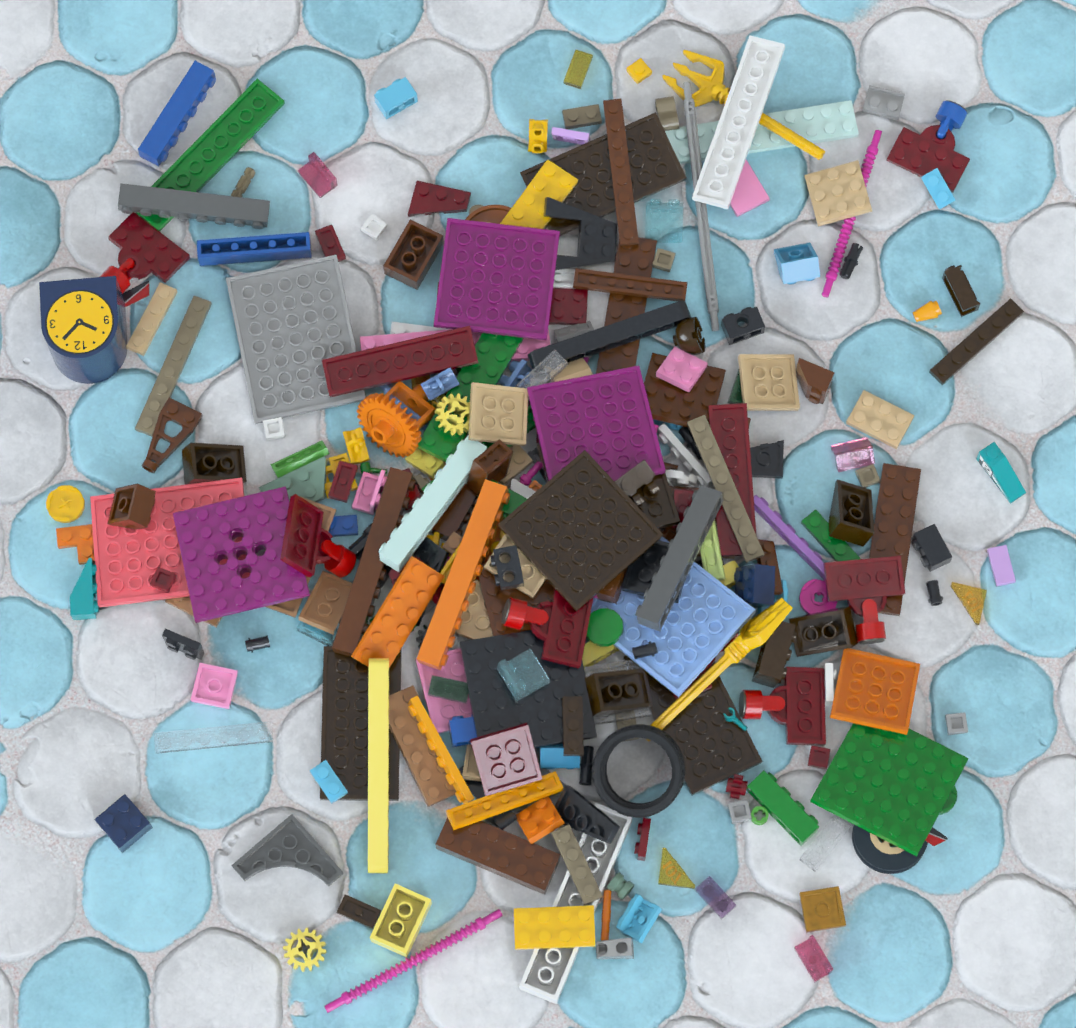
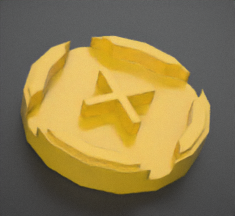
(65, 504)

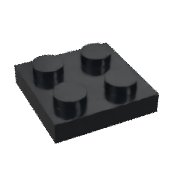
(181, 643)

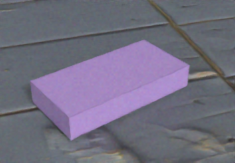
(1001, 565)

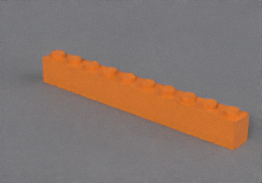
(463, 575)

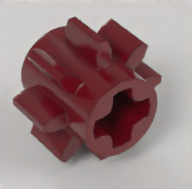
(736, 786)

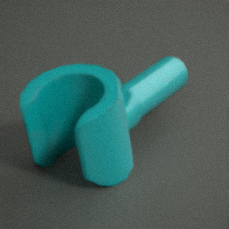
(733, 718)

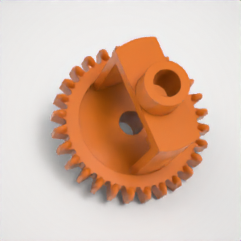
(390, 424)

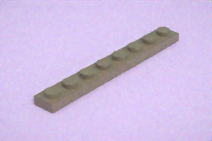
(173, 364)
(724, 483)

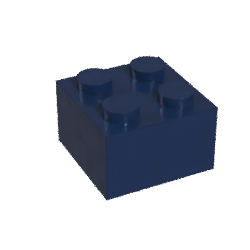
(755, 584)
(123, 823)

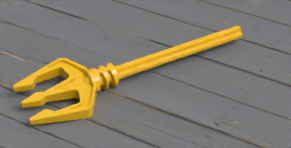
(713, 88)
(751, 636)

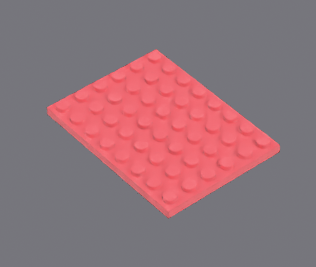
(130, 557)

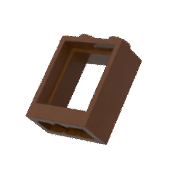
(490, 465)

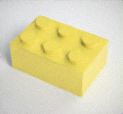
(400, 920)

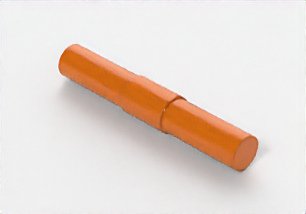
(606, 914)

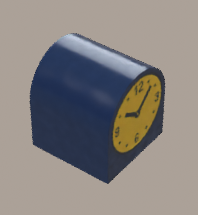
(84, 327)

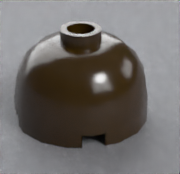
(689, 336)

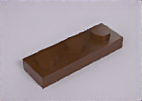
(770, 559)

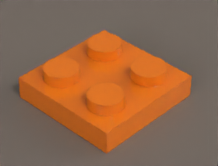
(539, 819)

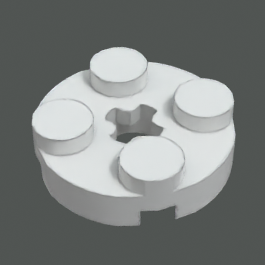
(677, 478)

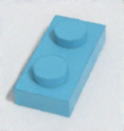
(938, 188)
(328, 781)

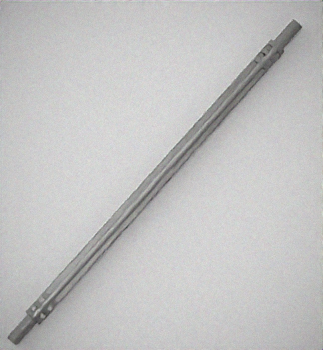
(701, 208)

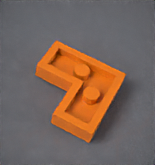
(78, 537)

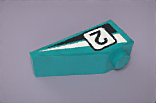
(1001, 472)

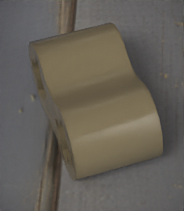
(667, 113)

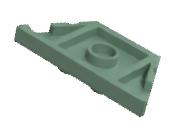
(305, 481)

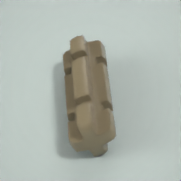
(243, 182)

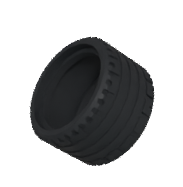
(604, 788)

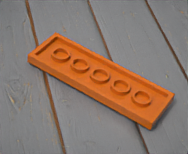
(399, 613)

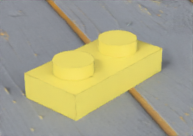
(425, 462)

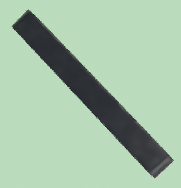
(615, 334)

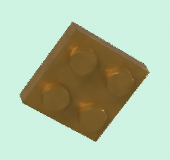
(822, 909)

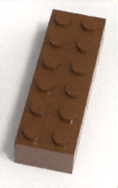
(500, 854)

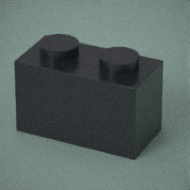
(931, 547)

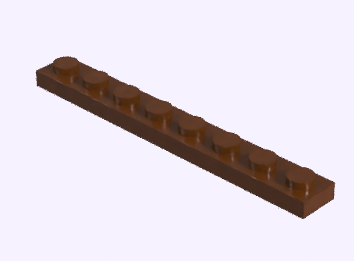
(620, 172)

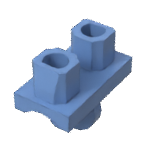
(519, 372)
(440, 384)

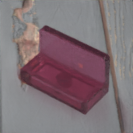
(318, 176)
(853, 454)
(813, 959)

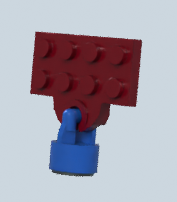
(933, 147)

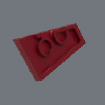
(437, 199)

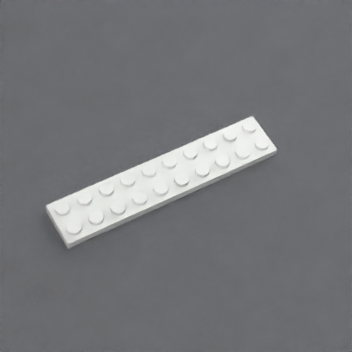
(738, 122)

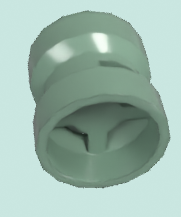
(620, 886)

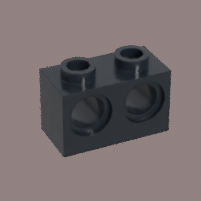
(512, 567)

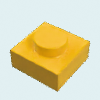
(639, 71)

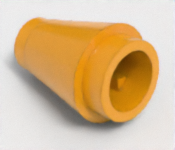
(928, 311)

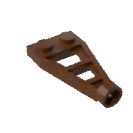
(179, 414)

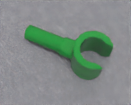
(365, 467)

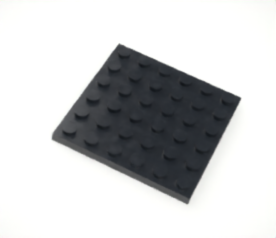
(495, 705)

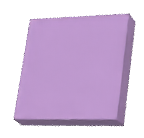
(570, 136)

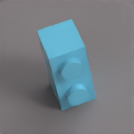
(395, 97)

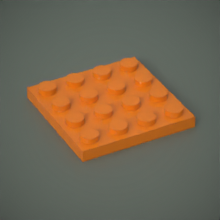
(875, 691)

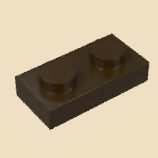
(358, 911)

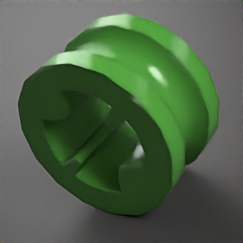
(755, 811)

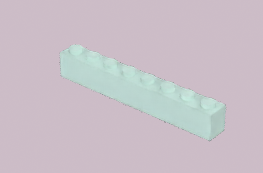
(431, 505)

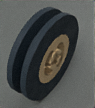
(880, 855)

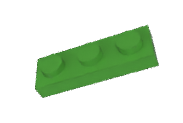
(299, 459)

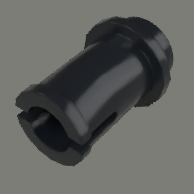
(934, 593)
(257, 643)
(645, 650)

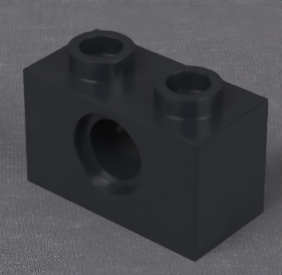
(735, 333)

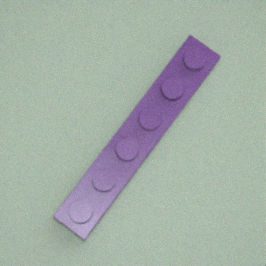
(787, 532)

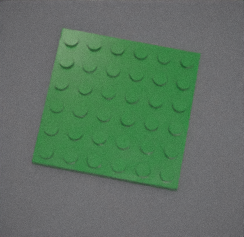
(890, 784)

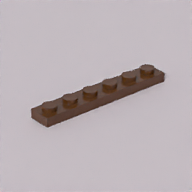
(630, 285)

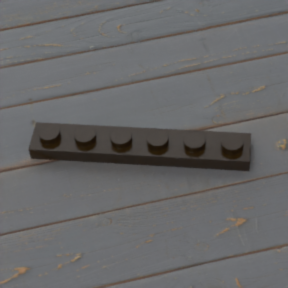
(976, 341)

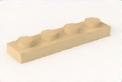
(151, 319)

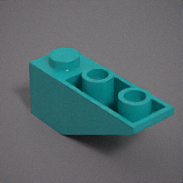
(83, 598)

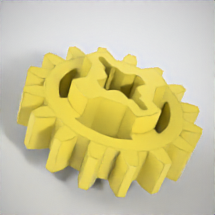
(458, 406)
(297, 951)

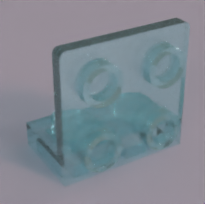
(523, 674)

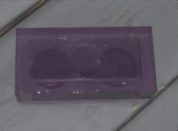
(715, 897)

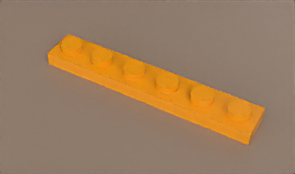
(443, 756)
(503, 801)

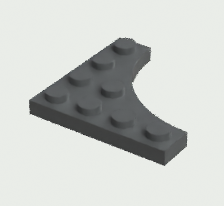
(288, 847)

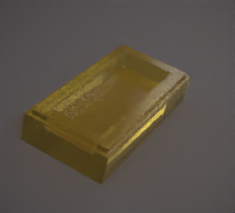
(578, 69)

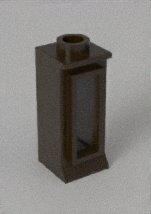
(960, 290)

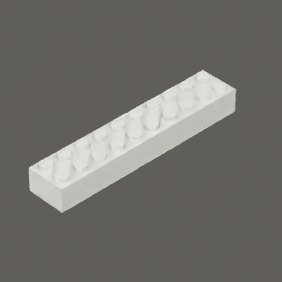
(551, 966)

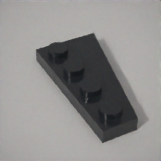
(767, 460)
(585, 816)

